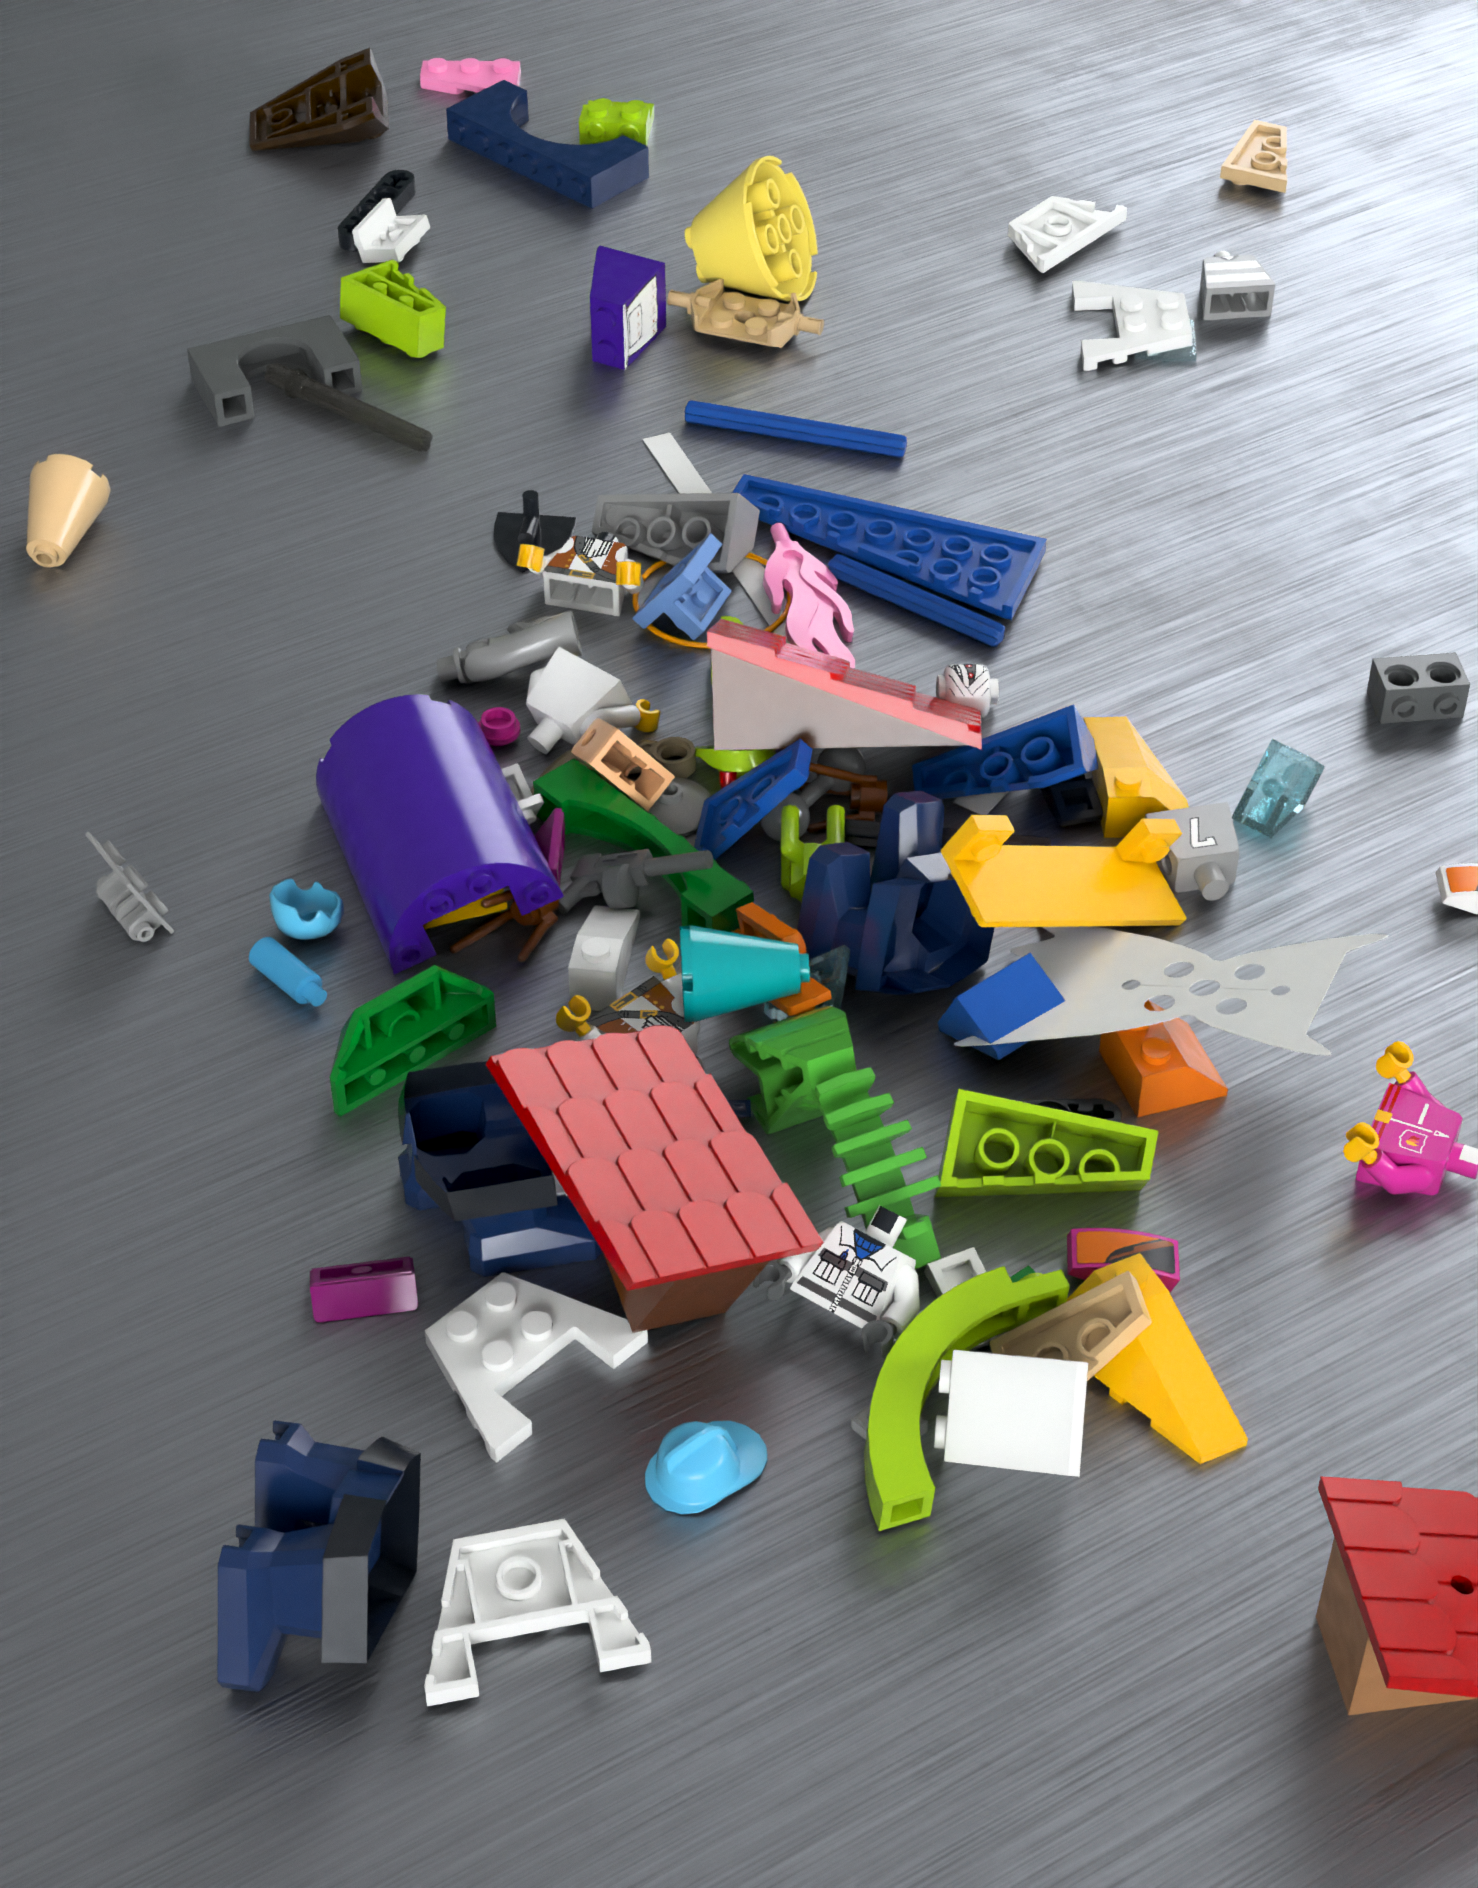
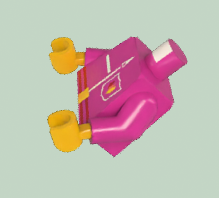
(1410, 1136)

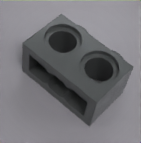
(1418, 688)

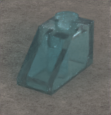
(1277, 789)

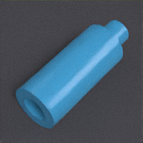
(287, 972)

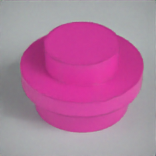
(500, 726)

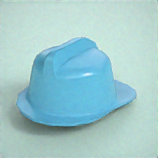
(703, 1465)

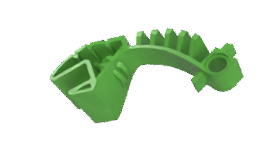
(810, 1073)

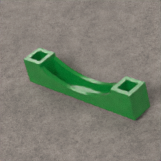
(604, 813)

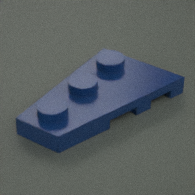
(751, 797)

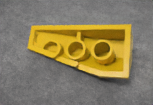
(1128, 776)
(1167, 1373)

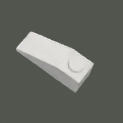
(602, 955)

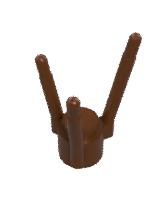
(865, 794)
(542, 916)

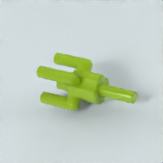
(796, 854)

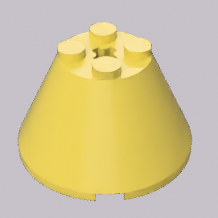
(757, 235)

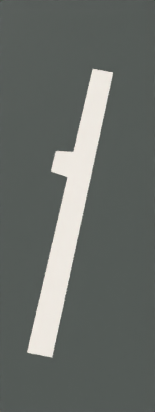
(687, 481)

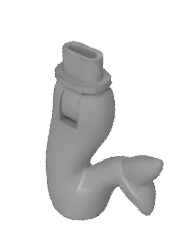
(504, 654)

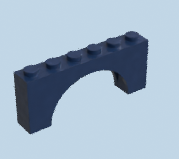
(586, 172)

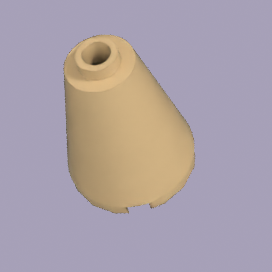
(62, 507)

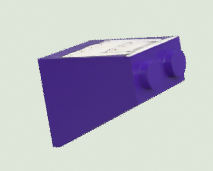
(625, 306)

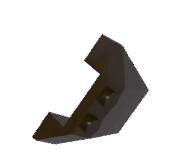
(330, 107)

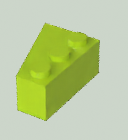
(393, 309)

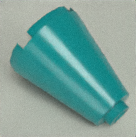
(736, 971)

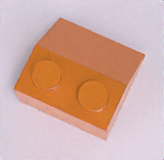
(1161, 1066)

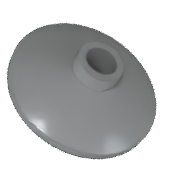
(680, 806)

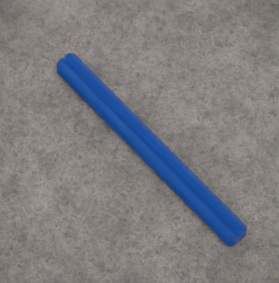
(796, 429)

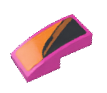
(1098, 1247)

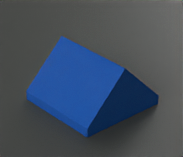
(1001, 1006)

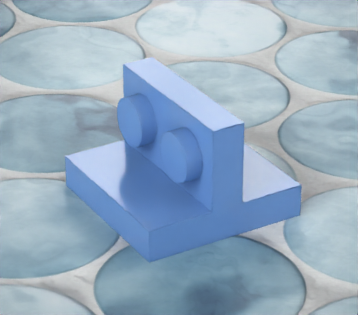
(687, 592)

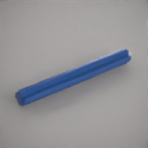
(917, 600)

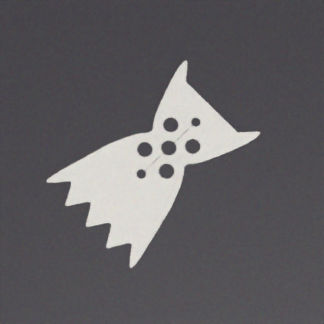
(1095, 962)

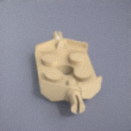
(743, 316)

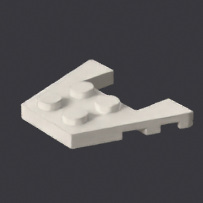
(1142, 317)
(507, 1335)
(518, 1586)

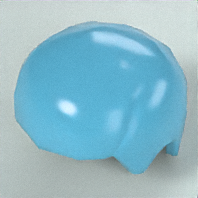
(305, 912)

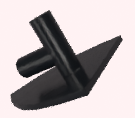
(530, 528)

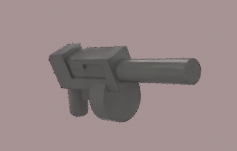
(622, 874)

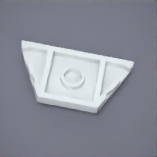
(1060, 229)

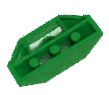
(407, 1033)

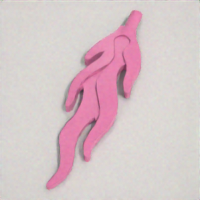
(812, 597)

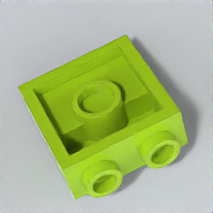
(607, 120)

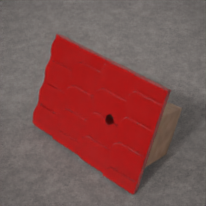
(1400, 1594)

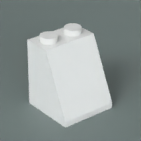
(1013, 1412)

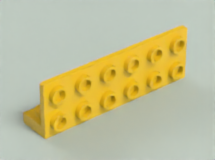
(1063, 882)

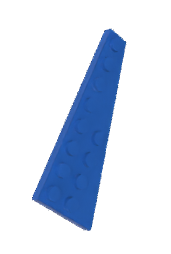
(944, 554)

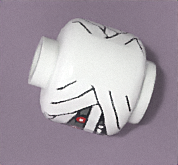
(968, 686)

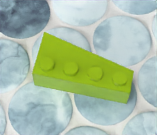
(1037, 1149)

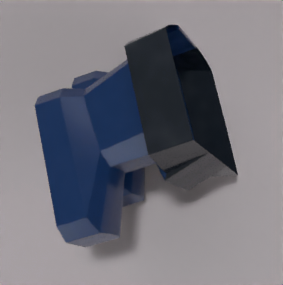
(486, 1171)
(324, 1553)

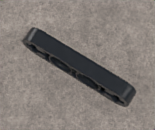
(396, 185)

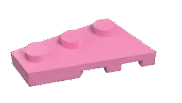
(467, 74)

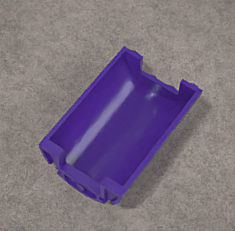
(426, 820)

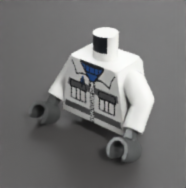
(855, 1278)

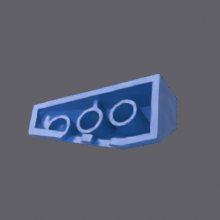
(1016, 759)

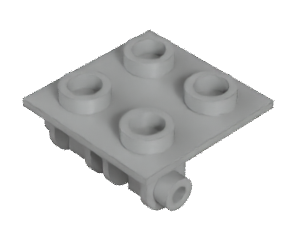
(125, 896)

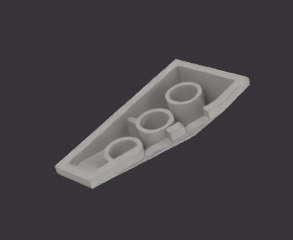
(676, 523)

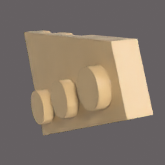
(1259, 158)
(1084, 1328)

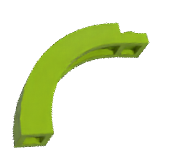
(957, 1320)

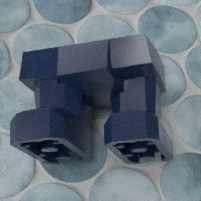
(902, 915)

